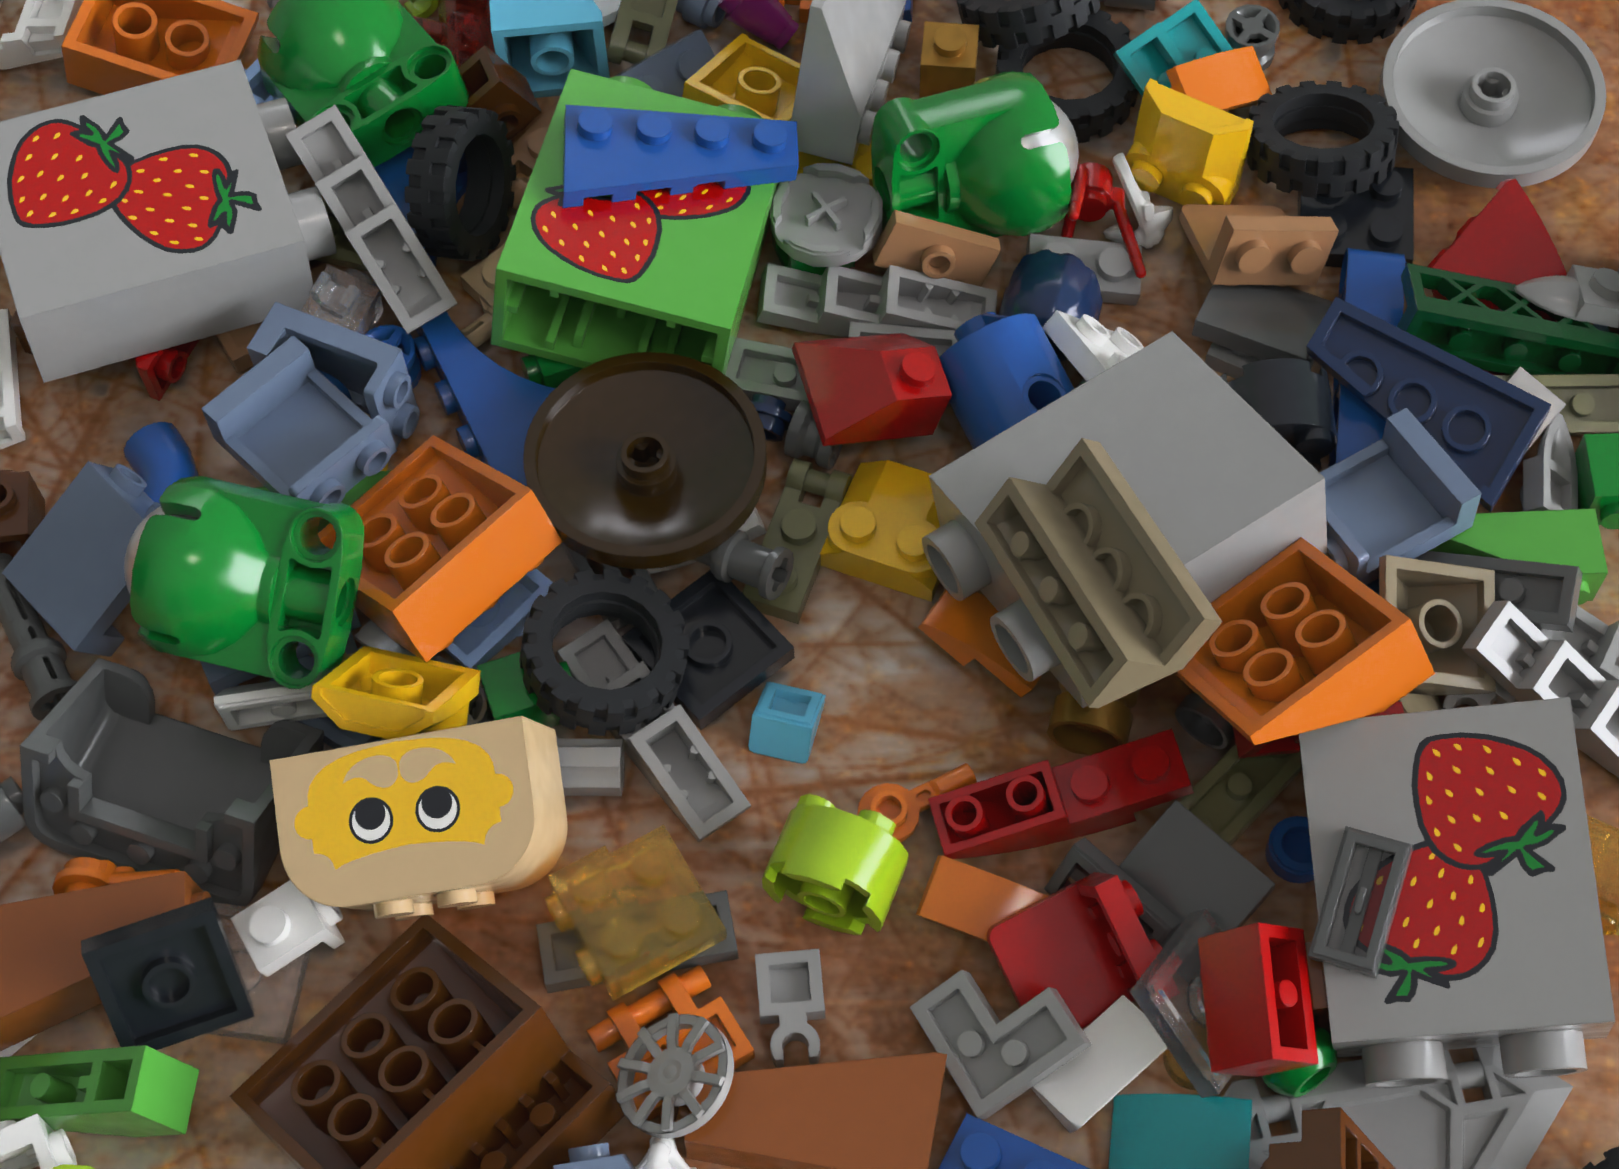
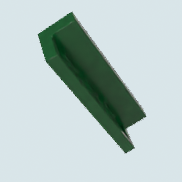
(1503, 338)

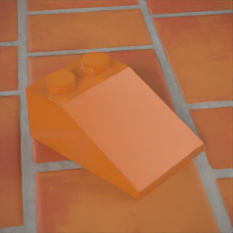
(150, 40)

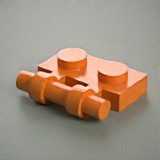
(673, 995)

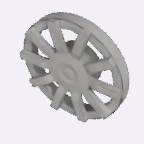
(674, 1075)

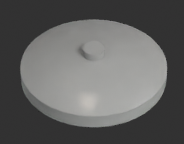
(1493, 92)

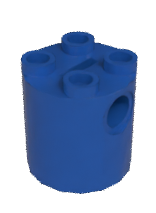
(1001, 373)

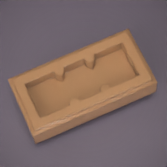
(936, 249)

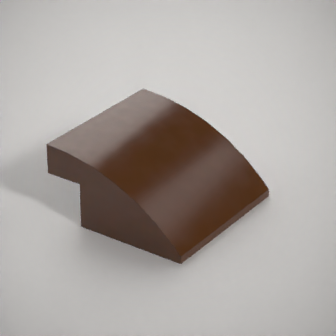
(429, 1070)

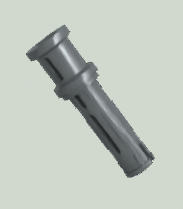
(751, 564)
(36, 656)

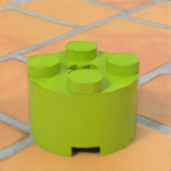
(837, 865)

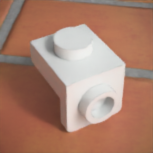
(286, 927)
(33, 1144)

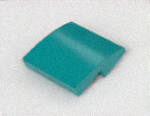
(1175, 41)
(1179, 1132)

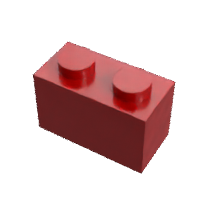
(1257, 1000)

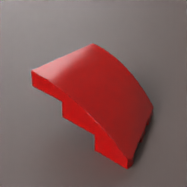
(1503, 244)

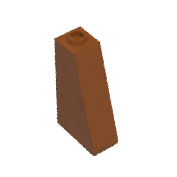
(41, 947)
(826, 1116)

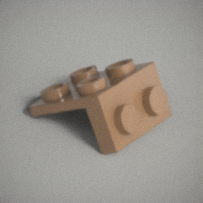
(1258, 244)

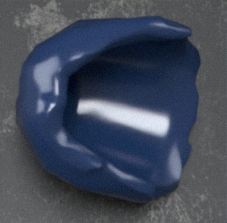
(1052, 283)

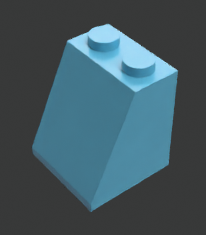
(549, 39)

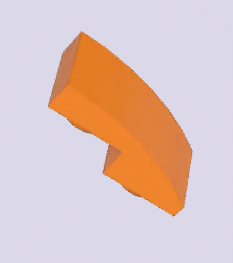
(1222, 79)
(966, 635)
(971, 898)

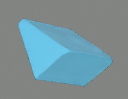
(785, 722)

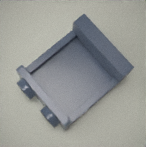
(367, 367)
(298, 428)
(1395, 499)
(77, 557)

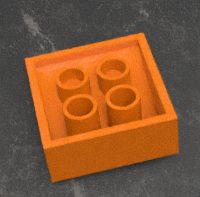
(443, 545)
(1304, 649)

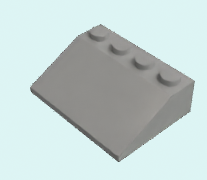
(846, 73)

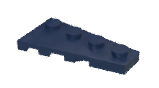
(1465, 409)

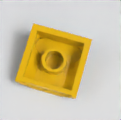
(749, 77)
(1187, 148)
(882, 529)
(396, 694)

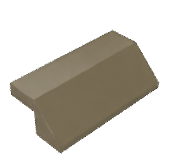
(1098, 576)

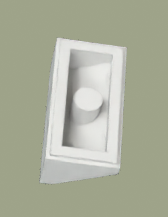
(265, 704)
(1120, 1050)

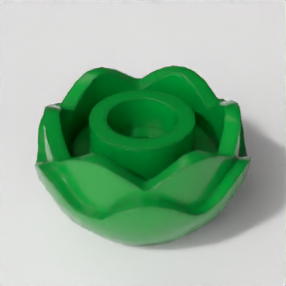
(1305, 1079)

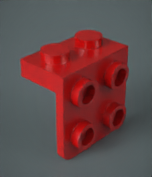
(1077, 942)

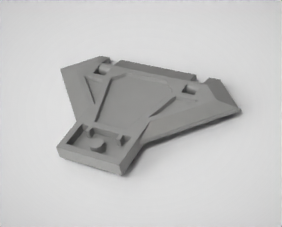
(1427, 1122)

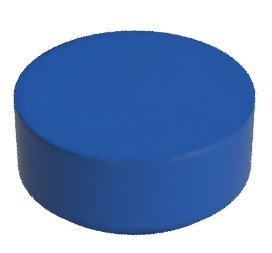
(1290, 850)

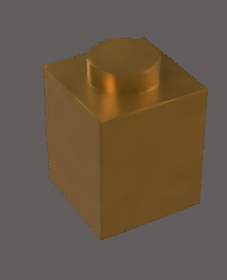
(948, 57)

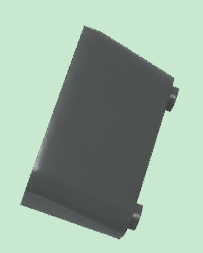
(154, 791)

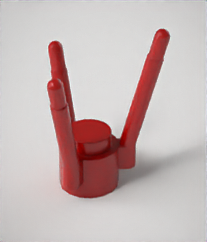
(1092, 198)

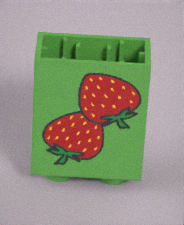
(631, 271)

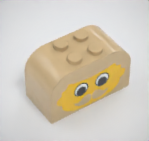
(423, 818)

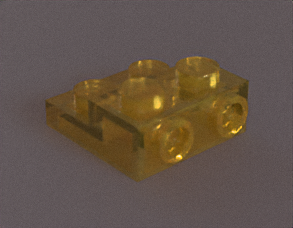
(633, 912)

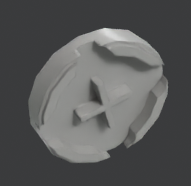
(826, 215)

